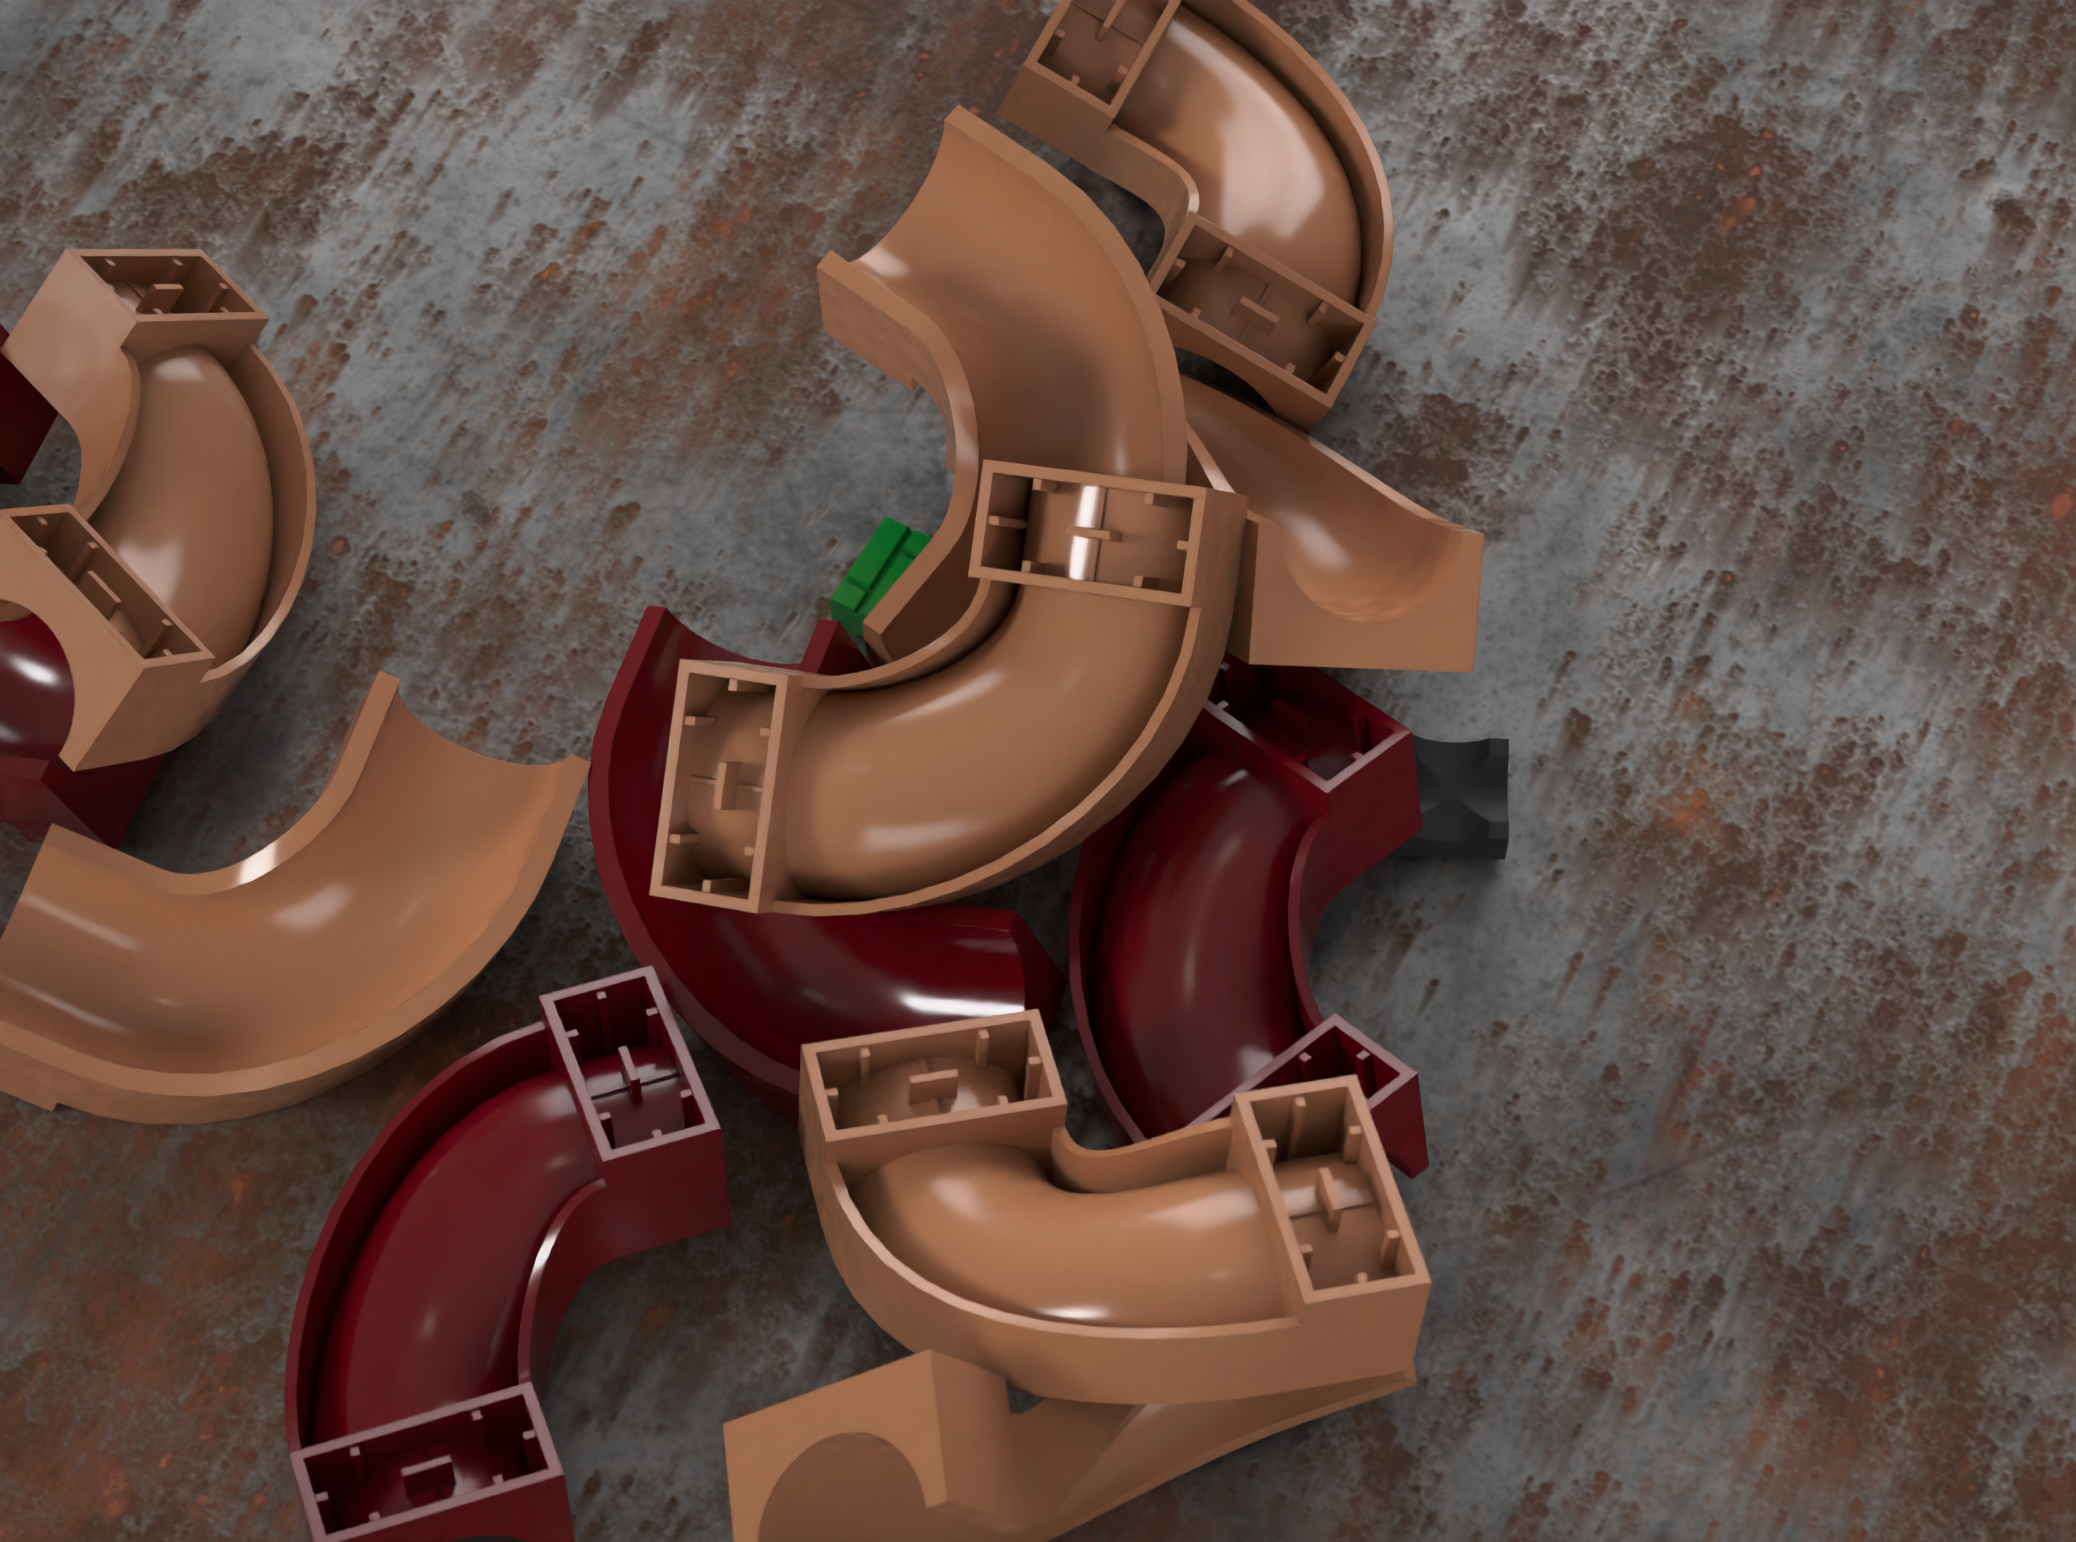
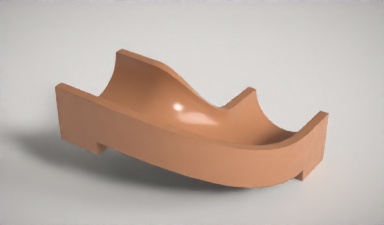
(1251, 165)
(988, 745)
(939, 1457)

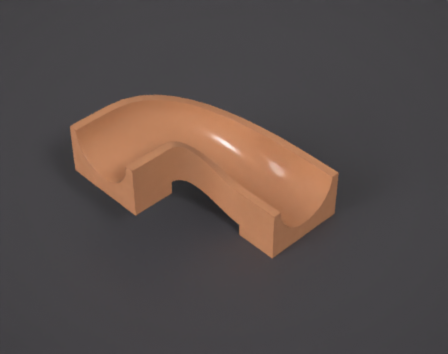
(1025, 335)
(185, 500)
(1329, 553)
(288, 968)
(1122, 1275)

